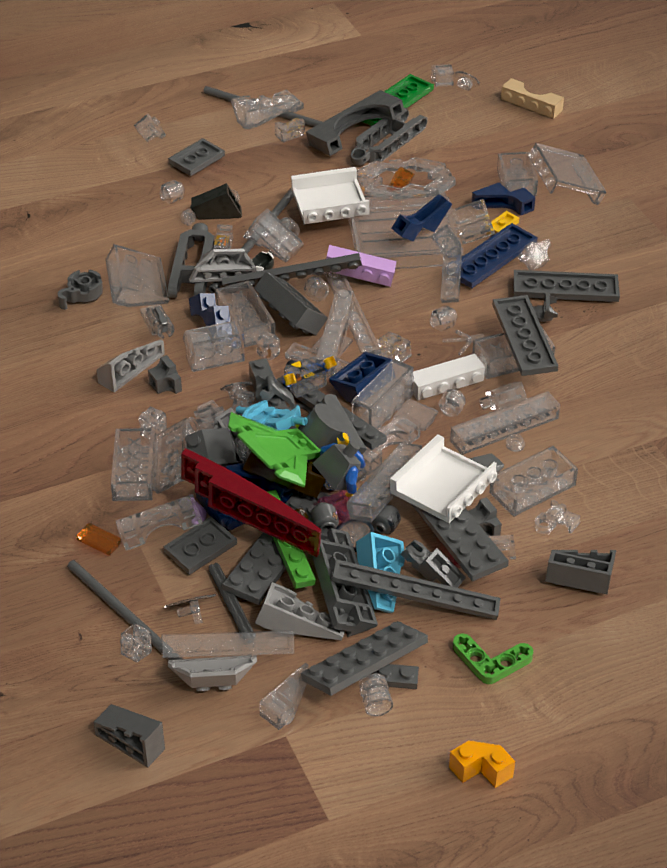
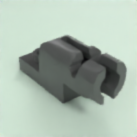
(432, 564)

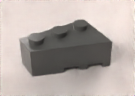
(581, 570)
(131, 733)

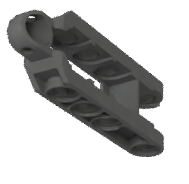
(400, 132)
(181, 272)

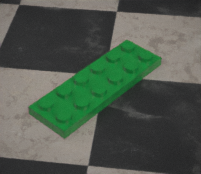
(409, 90)

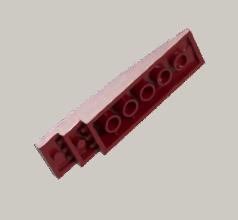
(249, 503)

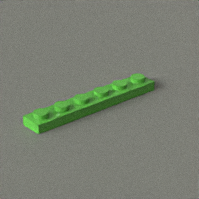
(294, 561)

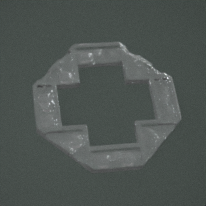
(373, 185)

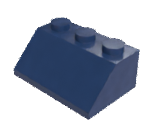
(358, 374)

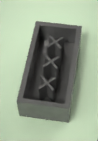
(290, 304)

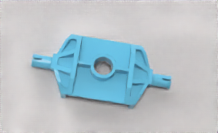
(272, 417)

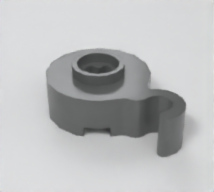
(81, 288)

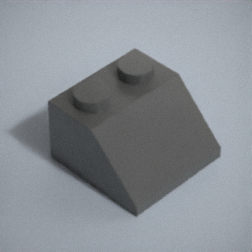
(213, 445)

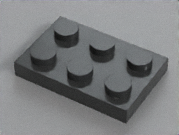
(196, 157)
(200, 545)

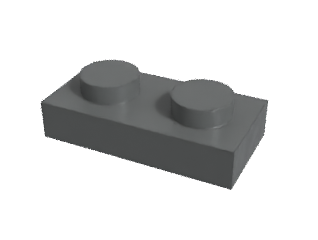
(400, 675)

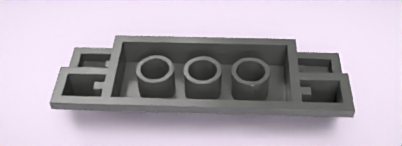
(347, 605)

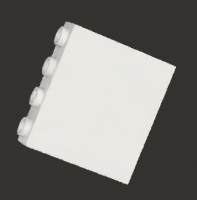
(329, 195)
(441, 480)

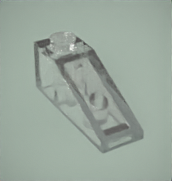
(282, 703)

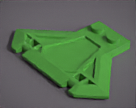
(278, 449)

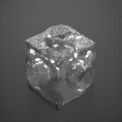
(153, 419)
(136, 642)

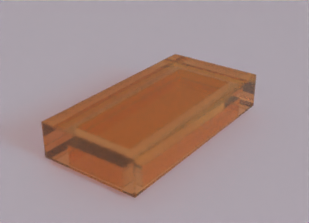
(99, 539)

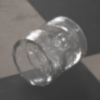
(375, 695)

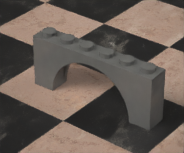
(378, 105)

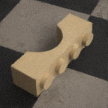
(547, 104)

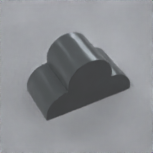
(328, 422)

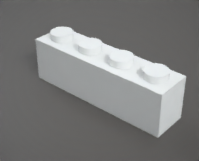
(447, 376)

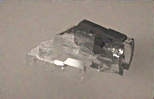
(157, 320)

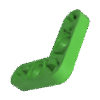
(488, 664)

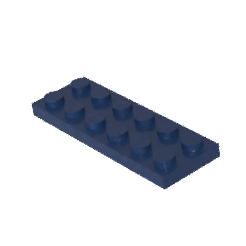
(494, 254)

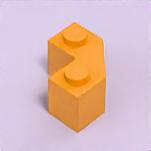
(481, 757)

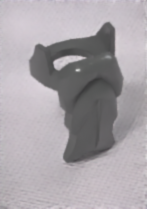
(545, 311)
(275, 387)

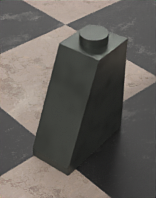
(216, 204)

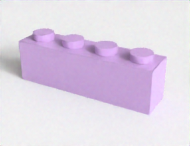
(373, 268)

